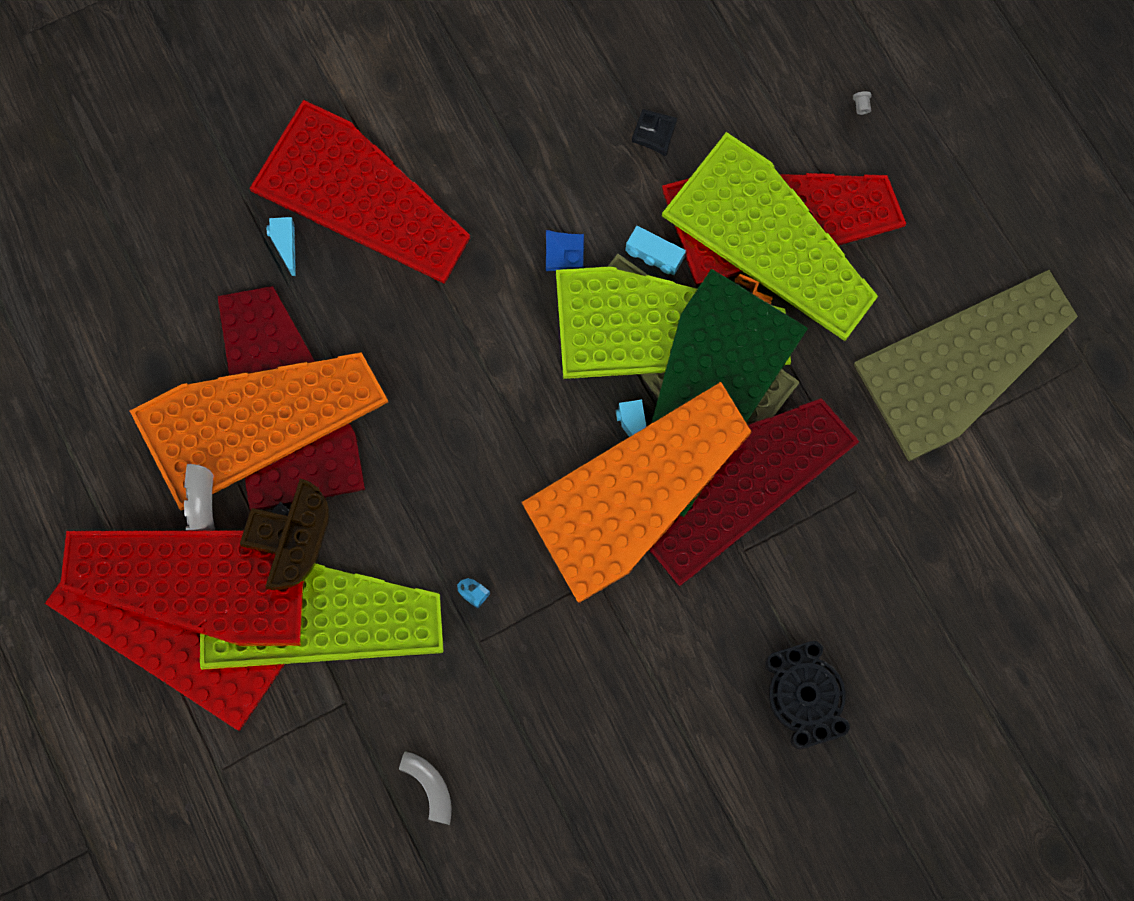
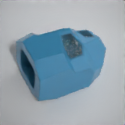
(473, 592)

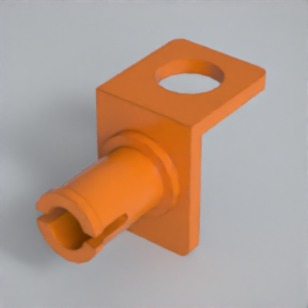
(753, 285)

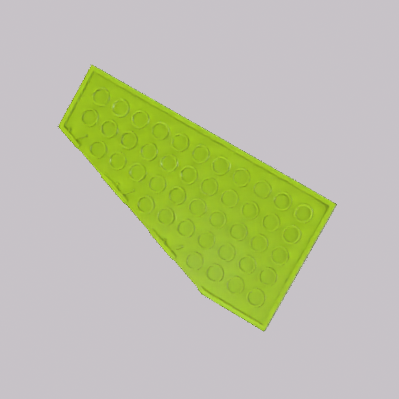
(764, 229)
(618, 321)
(345, 620)

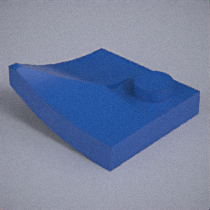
(564, 251)

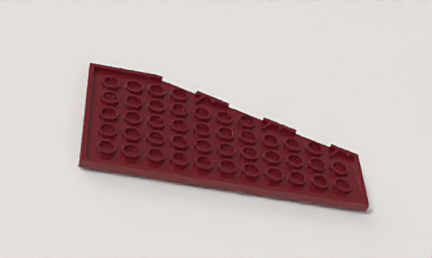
(263, 338)
(752, 483)

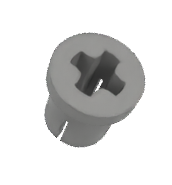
(862, 102)

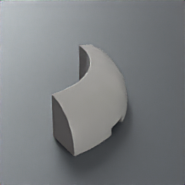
(199, 495)
(433, 784)

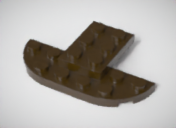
(292, 538)

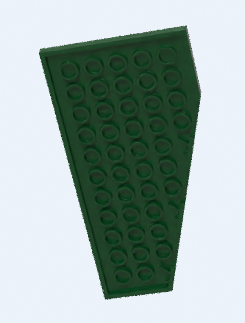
(728, 340)

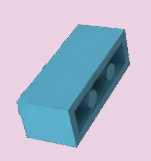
(655, 250)

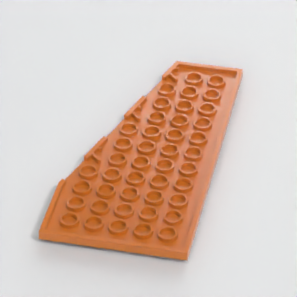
(253, 418)
(628, 497)

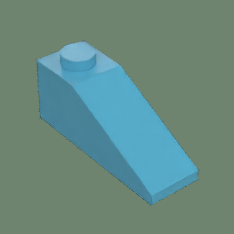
(283, 237)
(631, 416)

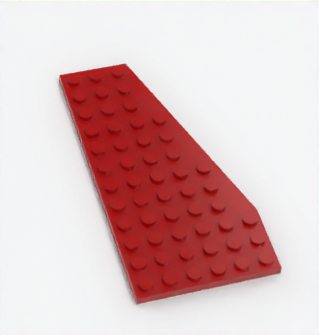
(350, 186)
(842, 205)
(186, 581)
(171, 656)

